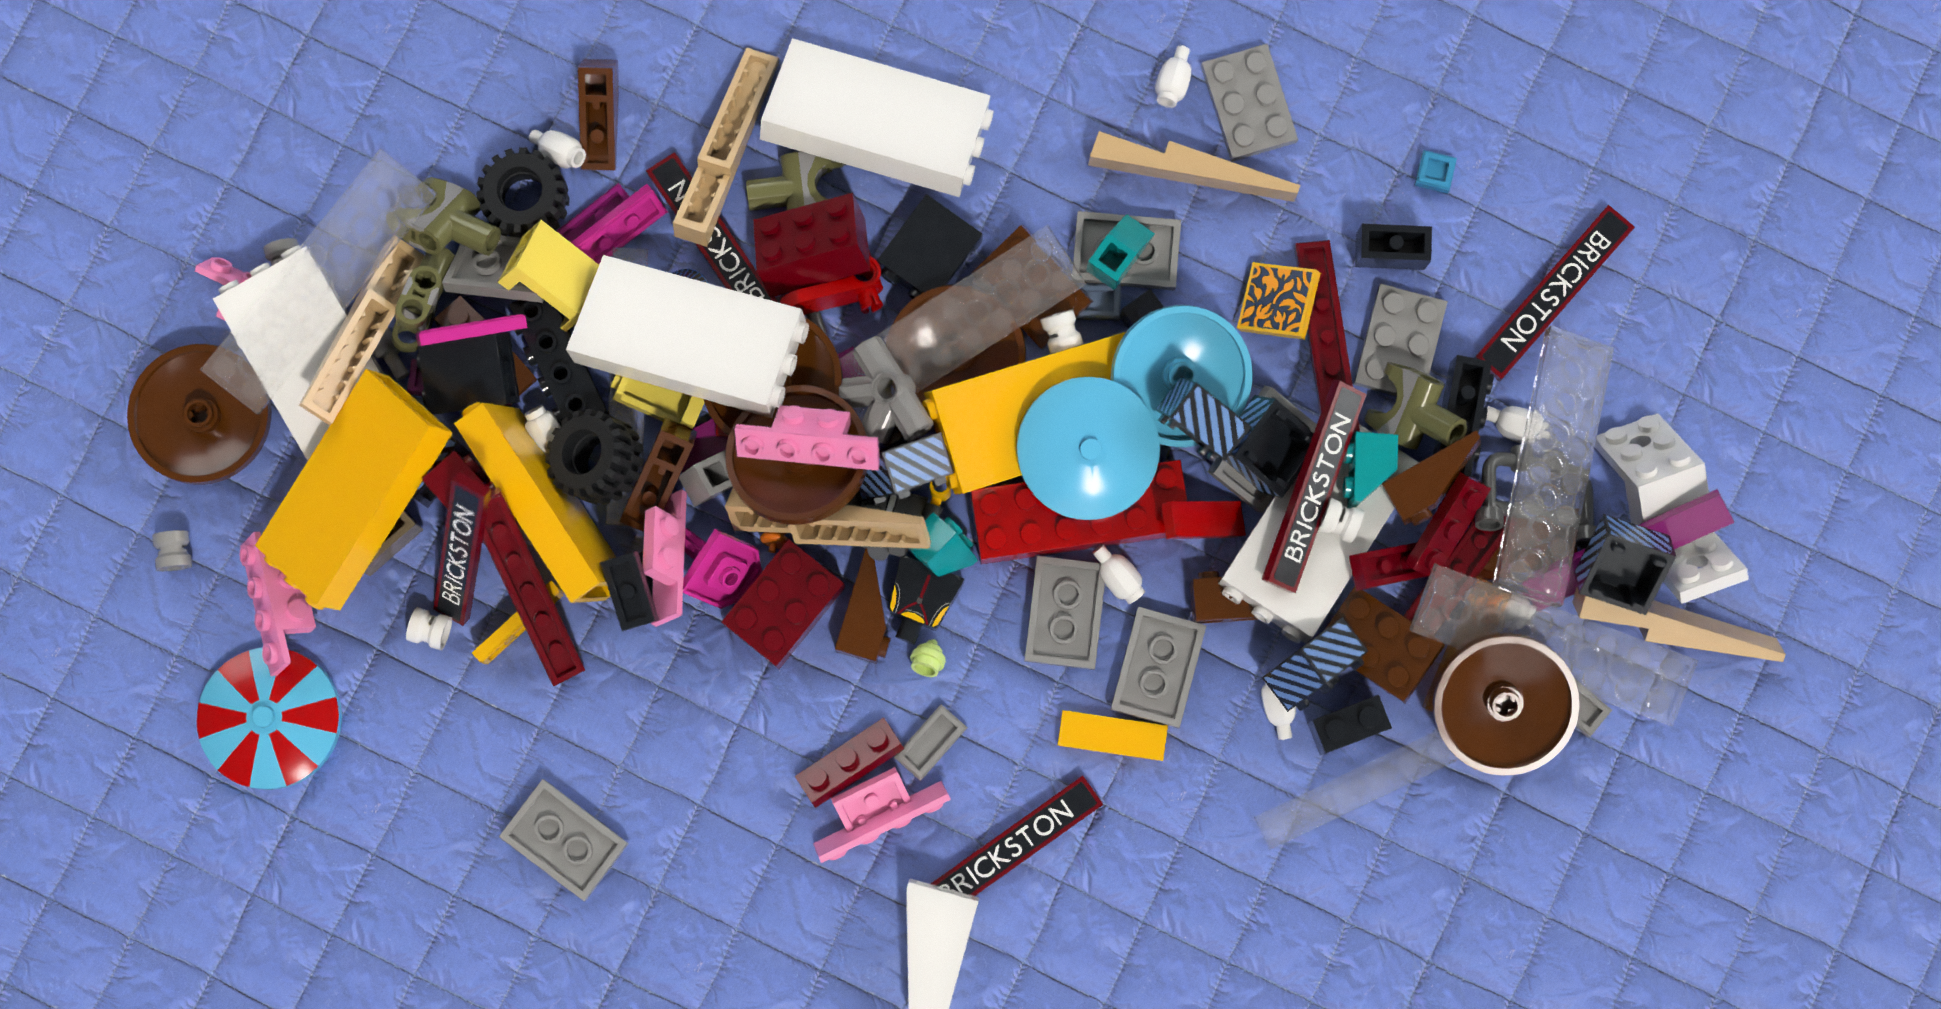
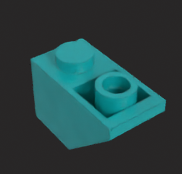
(1119, 251)
(1370, 461)
(948, 547)

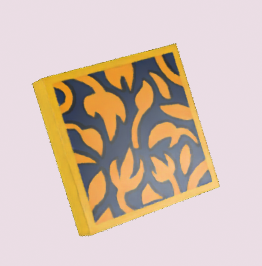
(1278, 300)

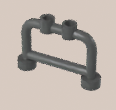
(1491, 514)

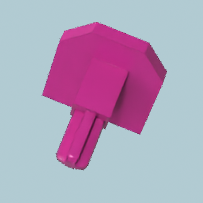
(720, 568)

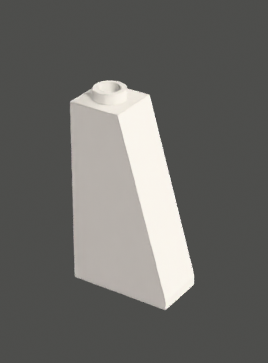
(937, 939)

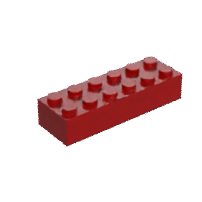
(1018, 526)

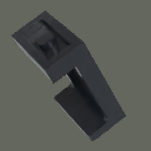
(928, 248)
(468, 373)
(630, 590)

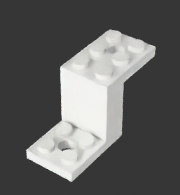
(1658, 477)

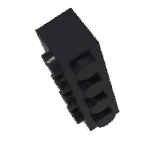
(562, 378)
(1465, 396)

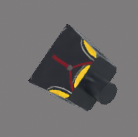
(921, 598)

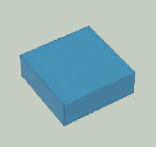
(1435, 171)

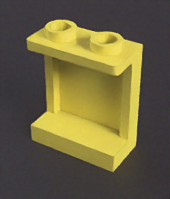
(552, 271)
(657, 401)

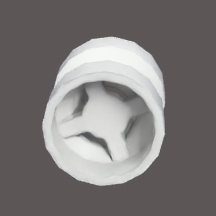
(1061, 331)
(1349, 520)
(429, 628)

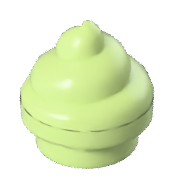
(928, 659)

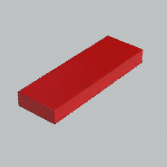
(1203, 519)

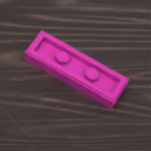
(621, 224)
(471, 329)

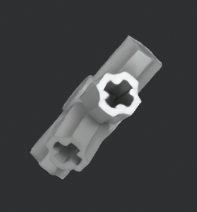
(874, 392)

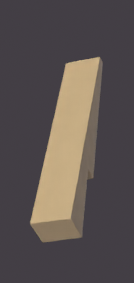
(724, 148)
(1187, 166)
(360, 334)
(846, 527)
(1683, 628)

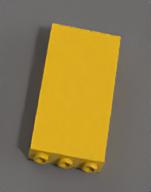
(985, 412)
(352, 490)
(550, 518)

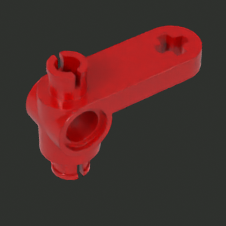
(840, 293)

